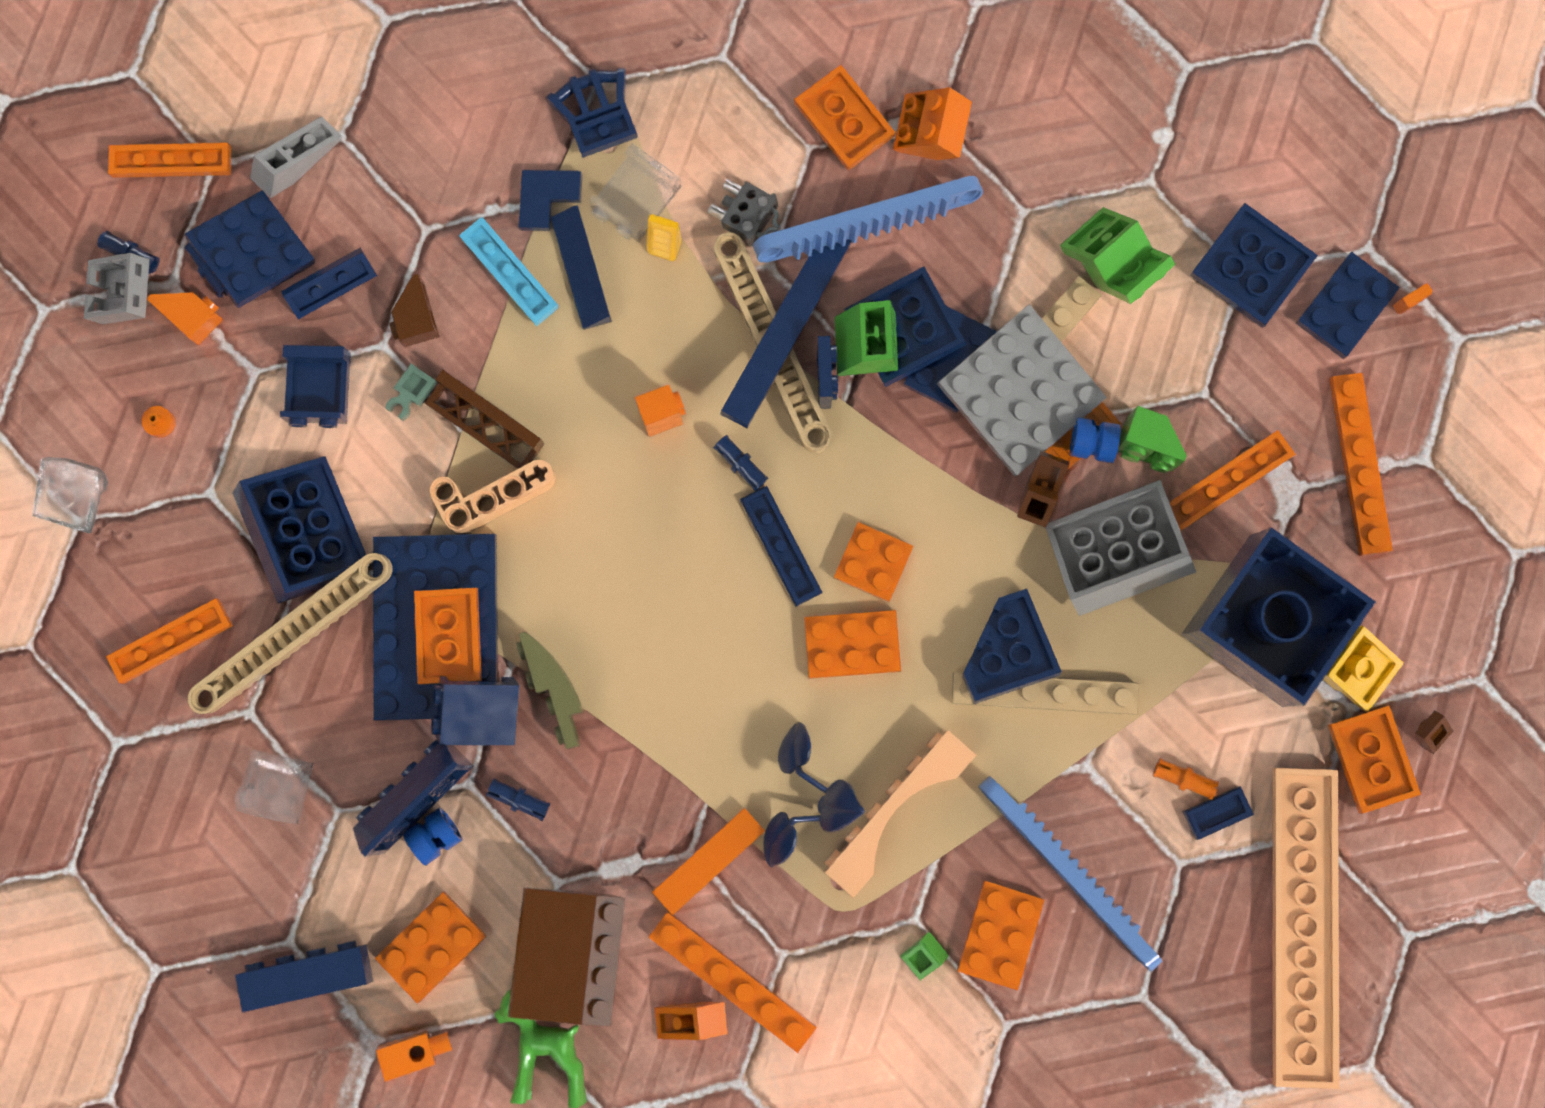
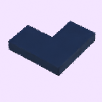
(542, 189)

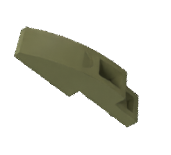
(550, 677)

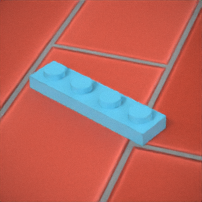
(509, 271)

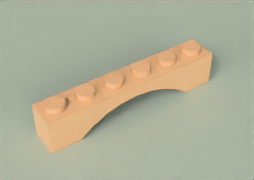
(942, 762)

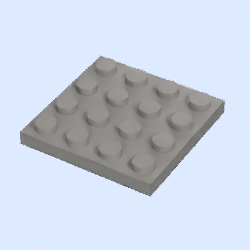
(1021, 390)

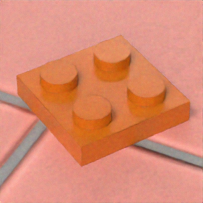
(873, 562)

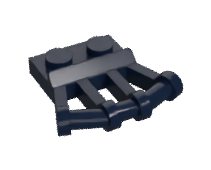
(600, 127)

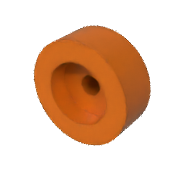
(158, 421)

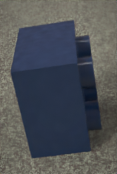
(1278, 618)

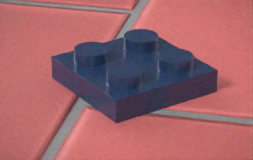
(825, 364)

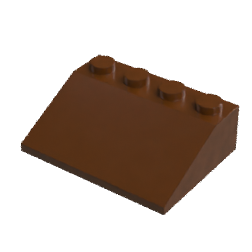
(566, 957)

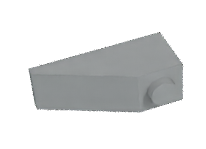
(293, 156)

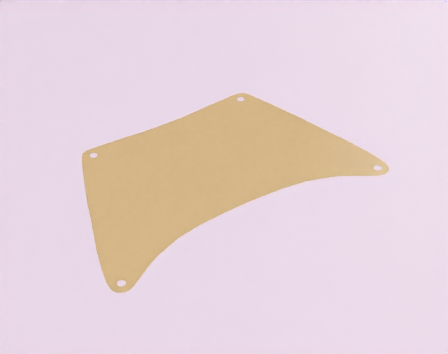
(677, 617)

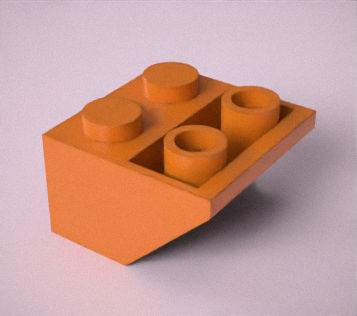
(933, 124)

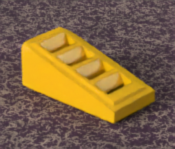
(663, 237)

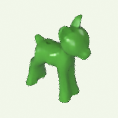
(544, 1041)

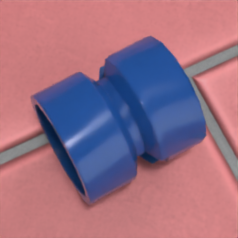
(1095, 440)
(432, 836)

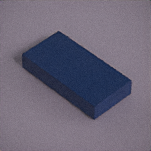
(1218, 813)

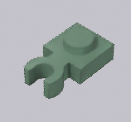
(413, 388)

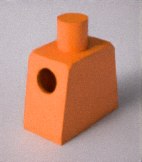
(396, 1057)

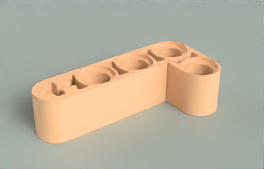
(497, 490)

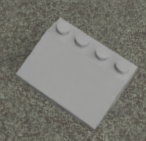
(1119, 548)

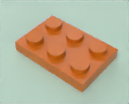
(844, 117)
(447, 635)
(852, 644)
(1374, 759)
(1000, 935)
(431, 947)

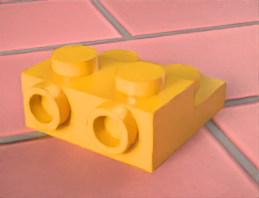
(1363, 669)

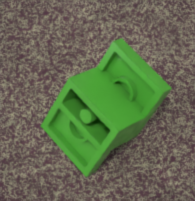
(1117, 255)

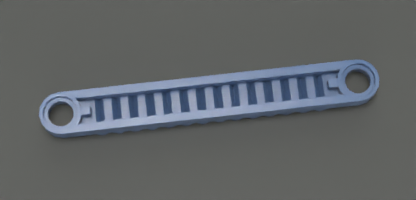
(867, 220)
(1074, 876)

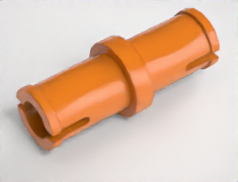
(1185, 778)

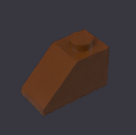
(413, 315)

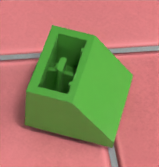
(866, 339)
(1151, 439)

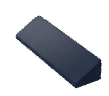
(581, 268)

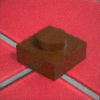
(1433, 732)

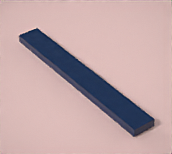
(782, 334)

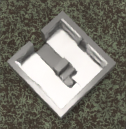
(126, 283)

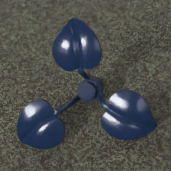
(836, 808)

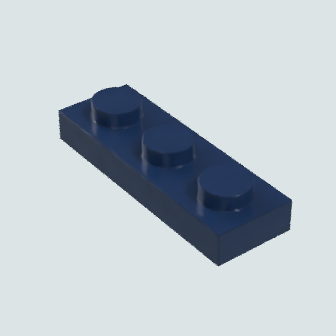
(329, 283)

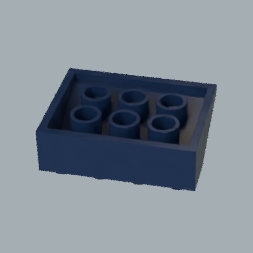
(299, 527)
(410, 799)

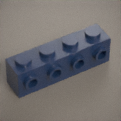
(304, 977)

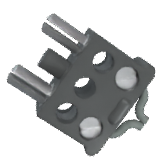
(754, 218)

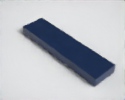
(781, 546)

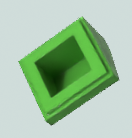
(924, 956)

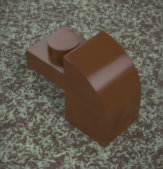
(1042, 489)

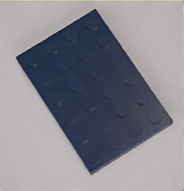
(424, 565)

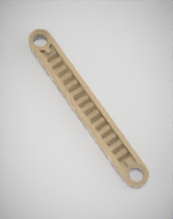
(758, 315)
(290, 634)

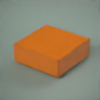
(1413, 299)

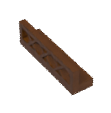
(491, 412)

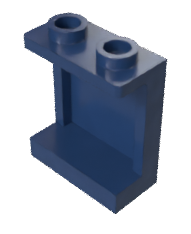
(316, 385)
(475, 712)

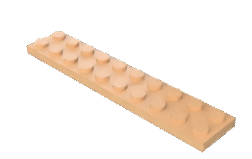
(1305, 928)

